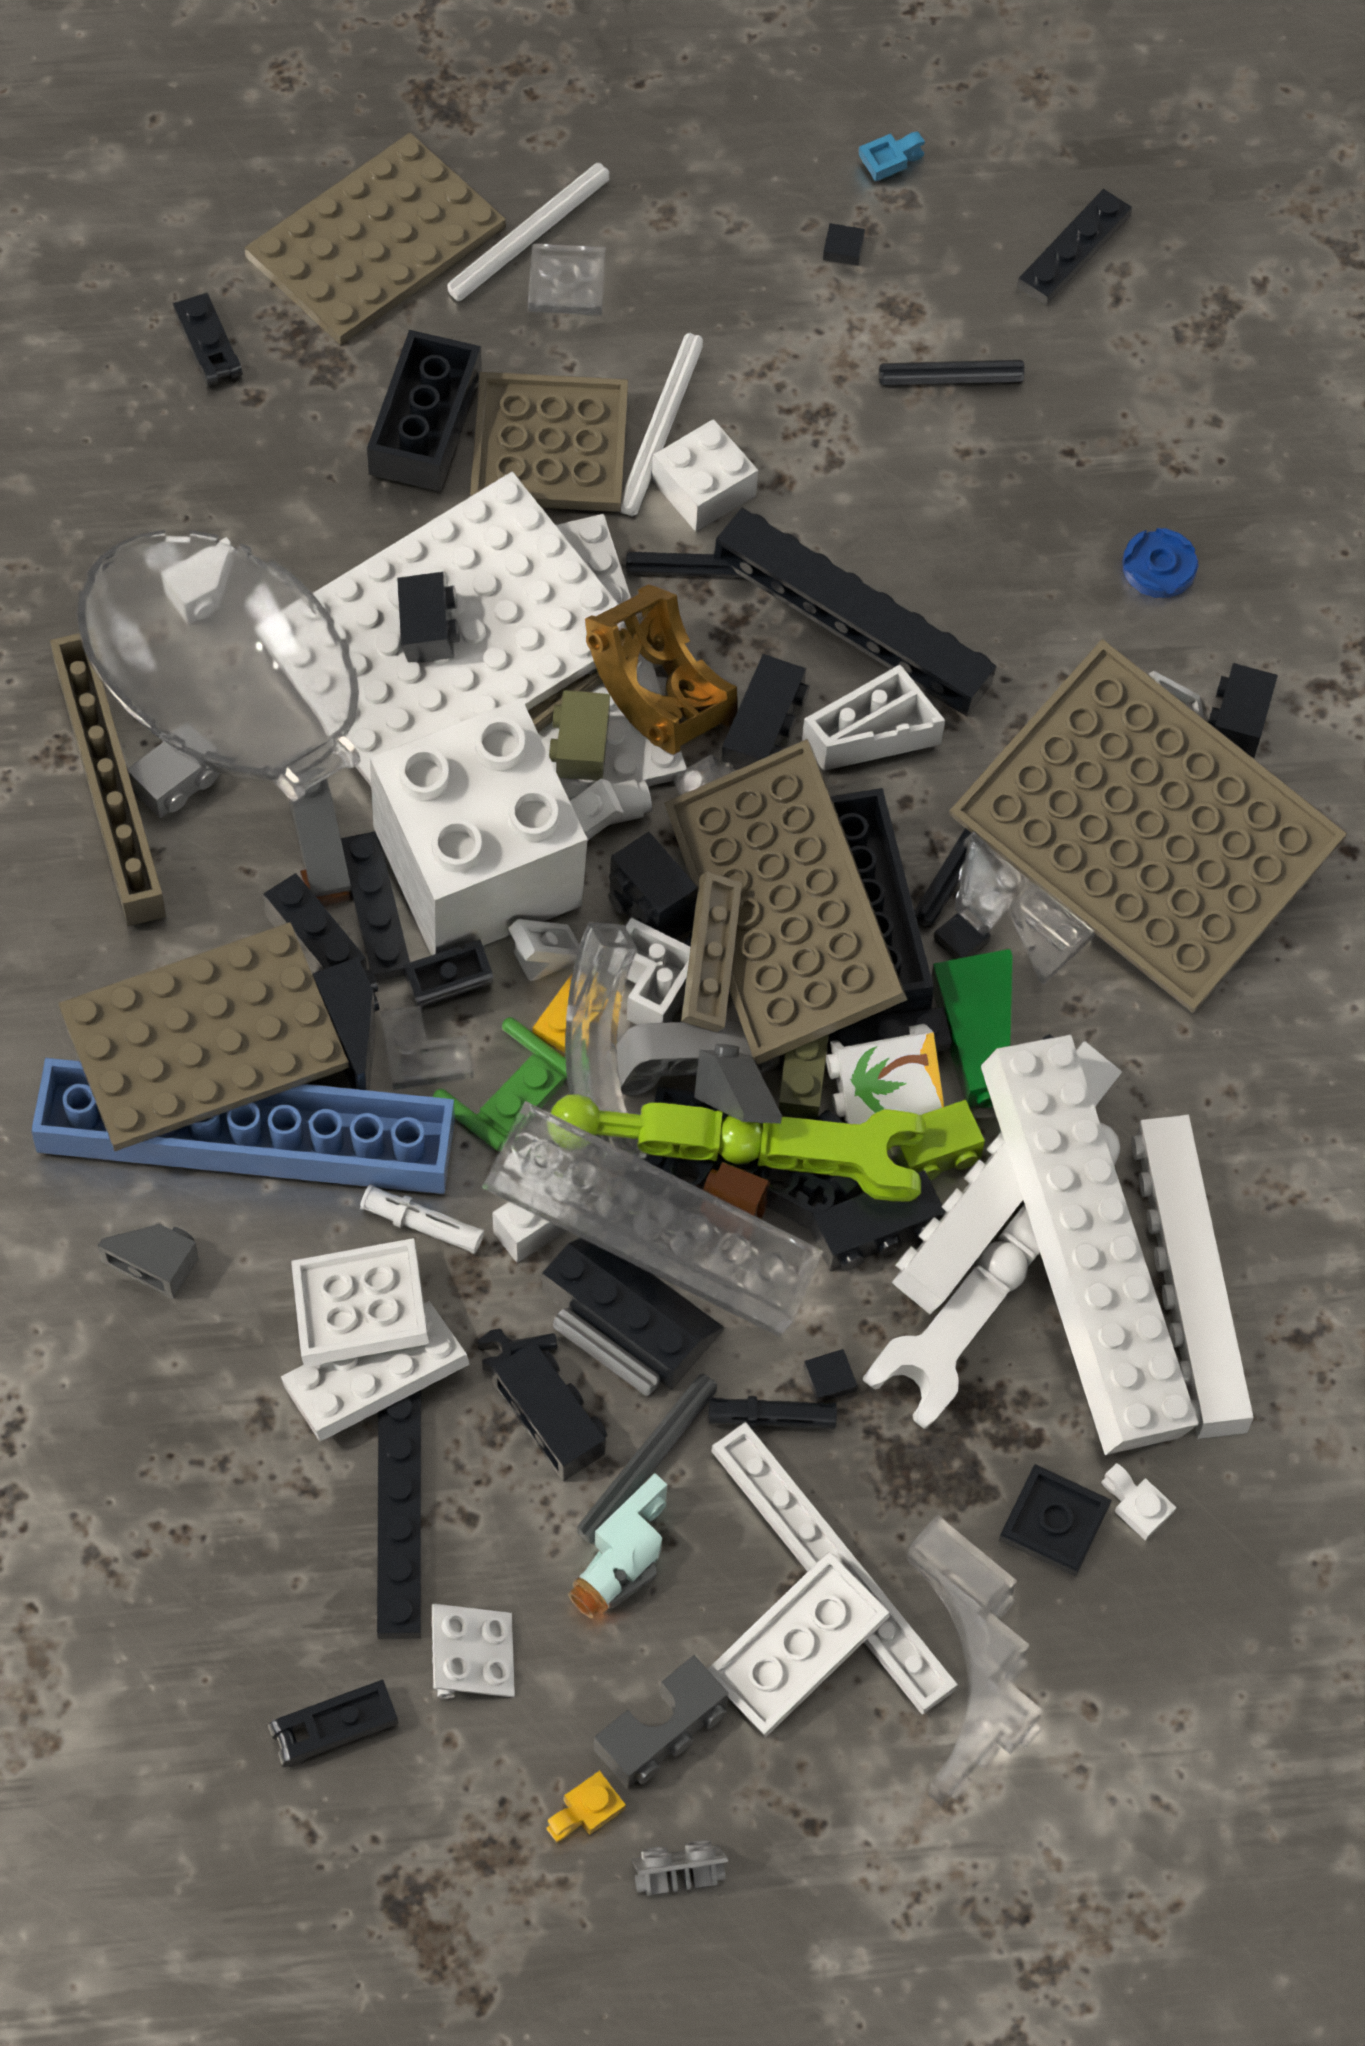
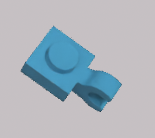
(888, 156)

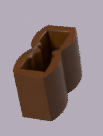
(739, 1189)

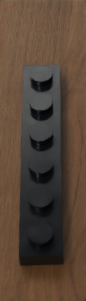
(399, 1520)

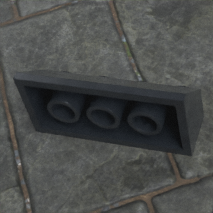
(631, 1308)

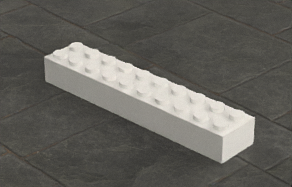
(1088, 1245)

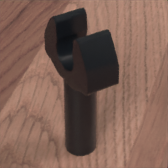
(496, 1339)

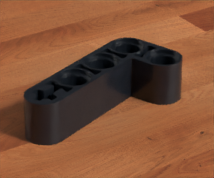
(783, 1201)

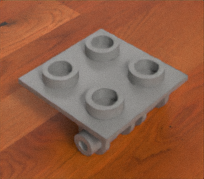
(699, 1855)

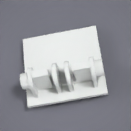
(472, 1651)

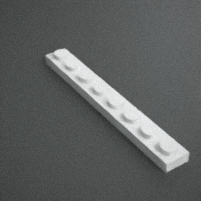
(810, 1540)

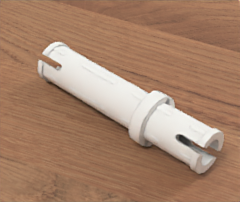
(430, 1222)

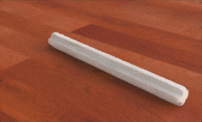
(528, 231)
(661, 423)

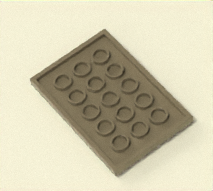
(375, 238)
(203, 1036)

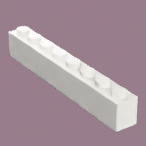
(979, 1210)
(1192, 1275)

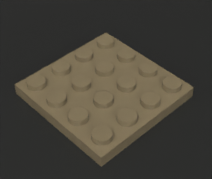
(554, 435)

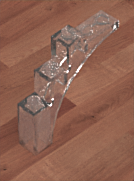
(973, 1593)

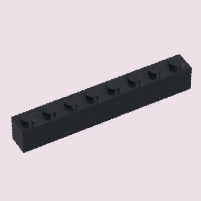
(854, 611)

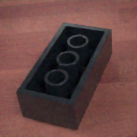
(424, 410)

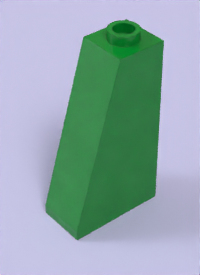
(978, 1015)

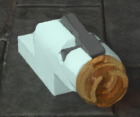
(628, 1550)

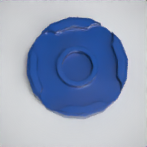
(1160, 563)

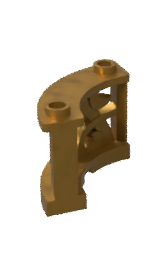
(690, 682)

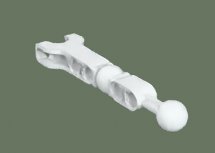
(933, 1354)

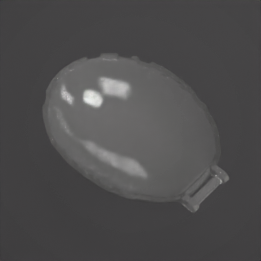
(222, 658)

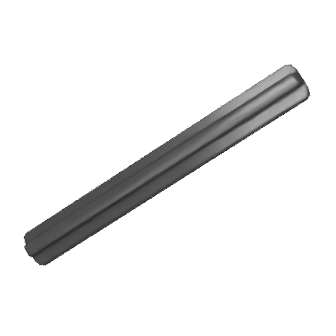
(649, 1455)

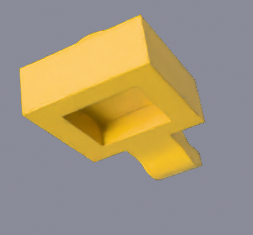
(589, 1805)

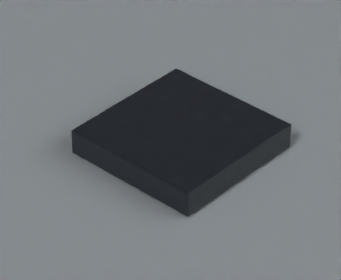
(1055, 1520)

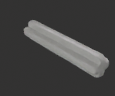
(606, 1351)

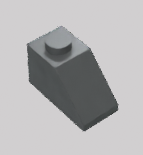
(152, 1256)

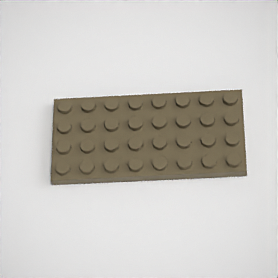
(805, 925)

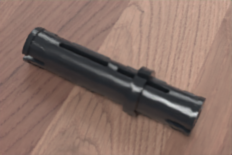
(772, 1413)

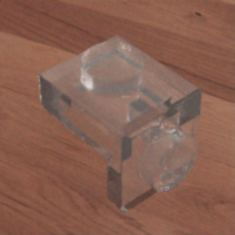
(701, 774)

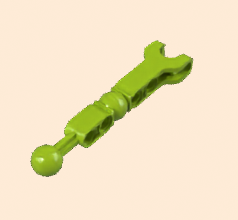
(793, 1145)

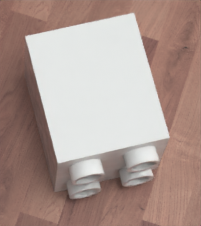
(478, 828)

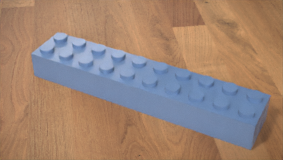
(290, 1135)

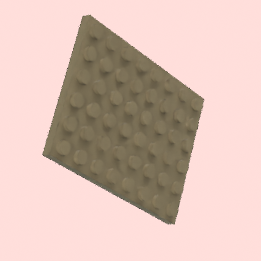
(1148, 825)

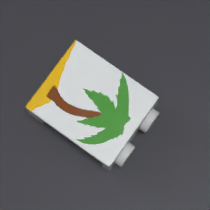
(886, 1075)

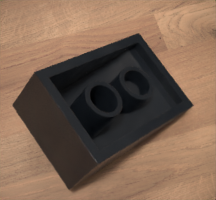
(352, 1008)

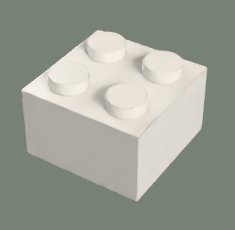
(704, 475)

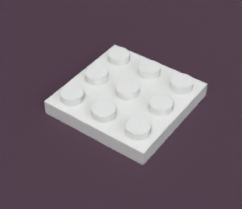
(359, 1302)

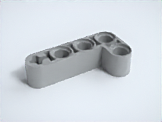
(672, 1050)

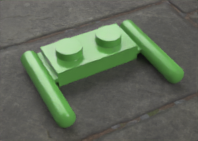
(533, 1082)

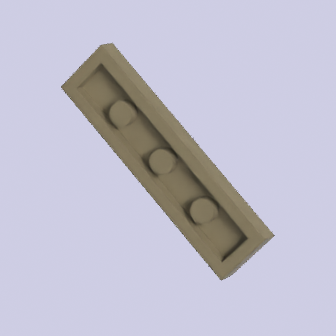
(711, 952)

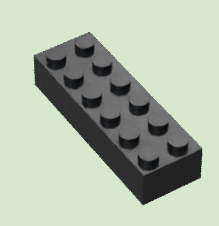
(878, 859)

